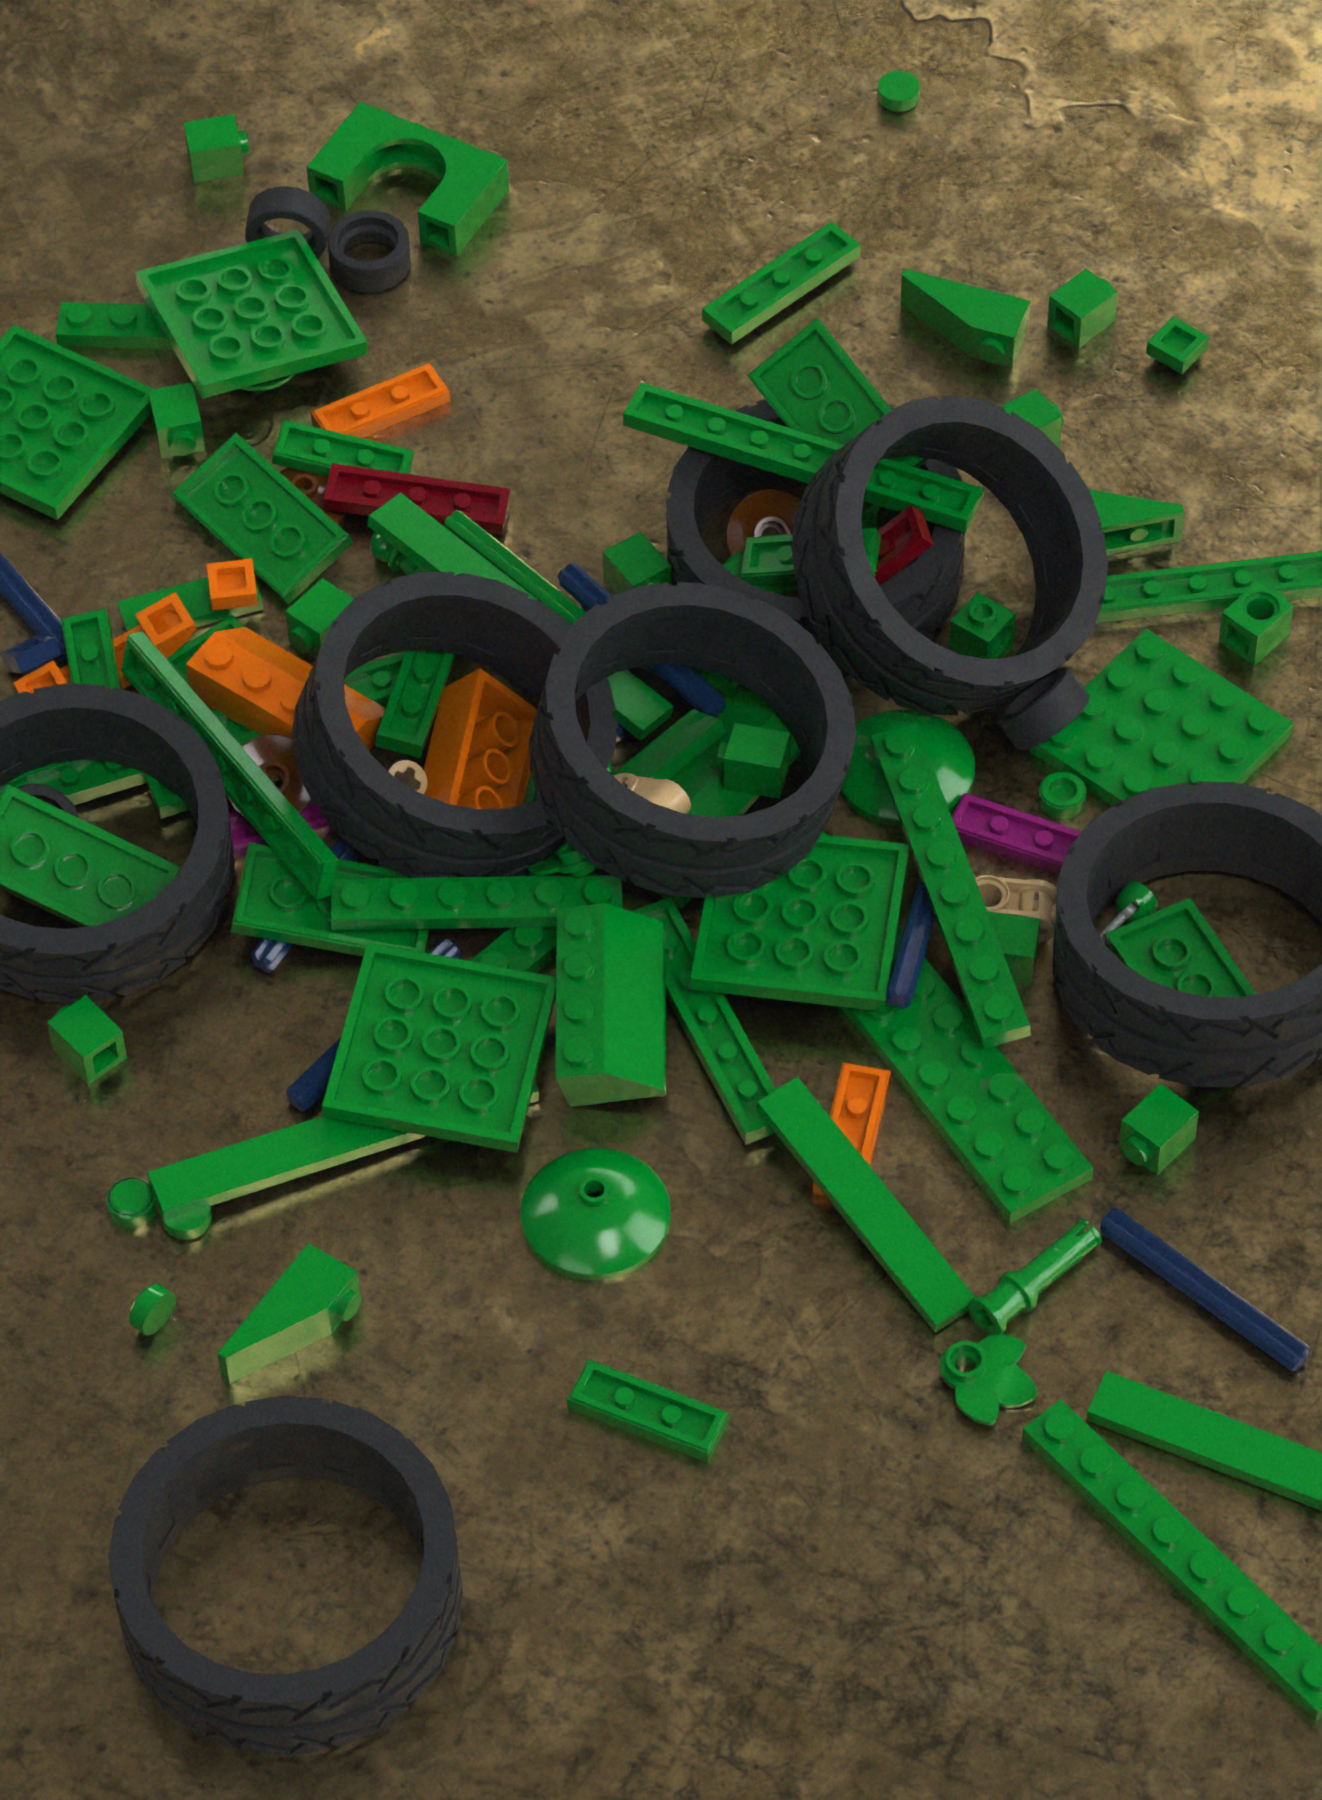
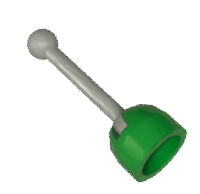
(1131, 904)

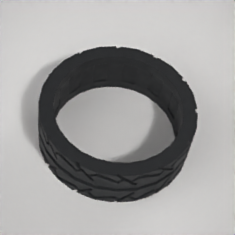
(709, 482)
(1031, 483)
(727, 636)
(377, 810)
(152, 941)
(1172, 1031)
(270, 1443)

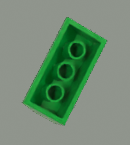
(610, 1005)

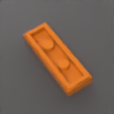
(384, 403)
(859, 1107)

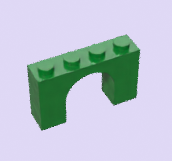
(379, 142)

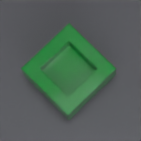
(1177, 345)

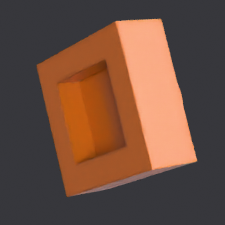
(232, 584)

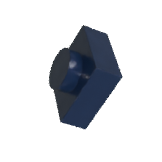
(30, 654)

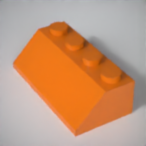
(262, 683)
(480, 745)

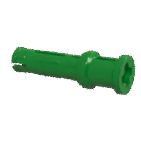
(1020, 1289)

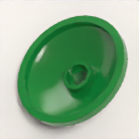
(947, 749)
(598, 1234)

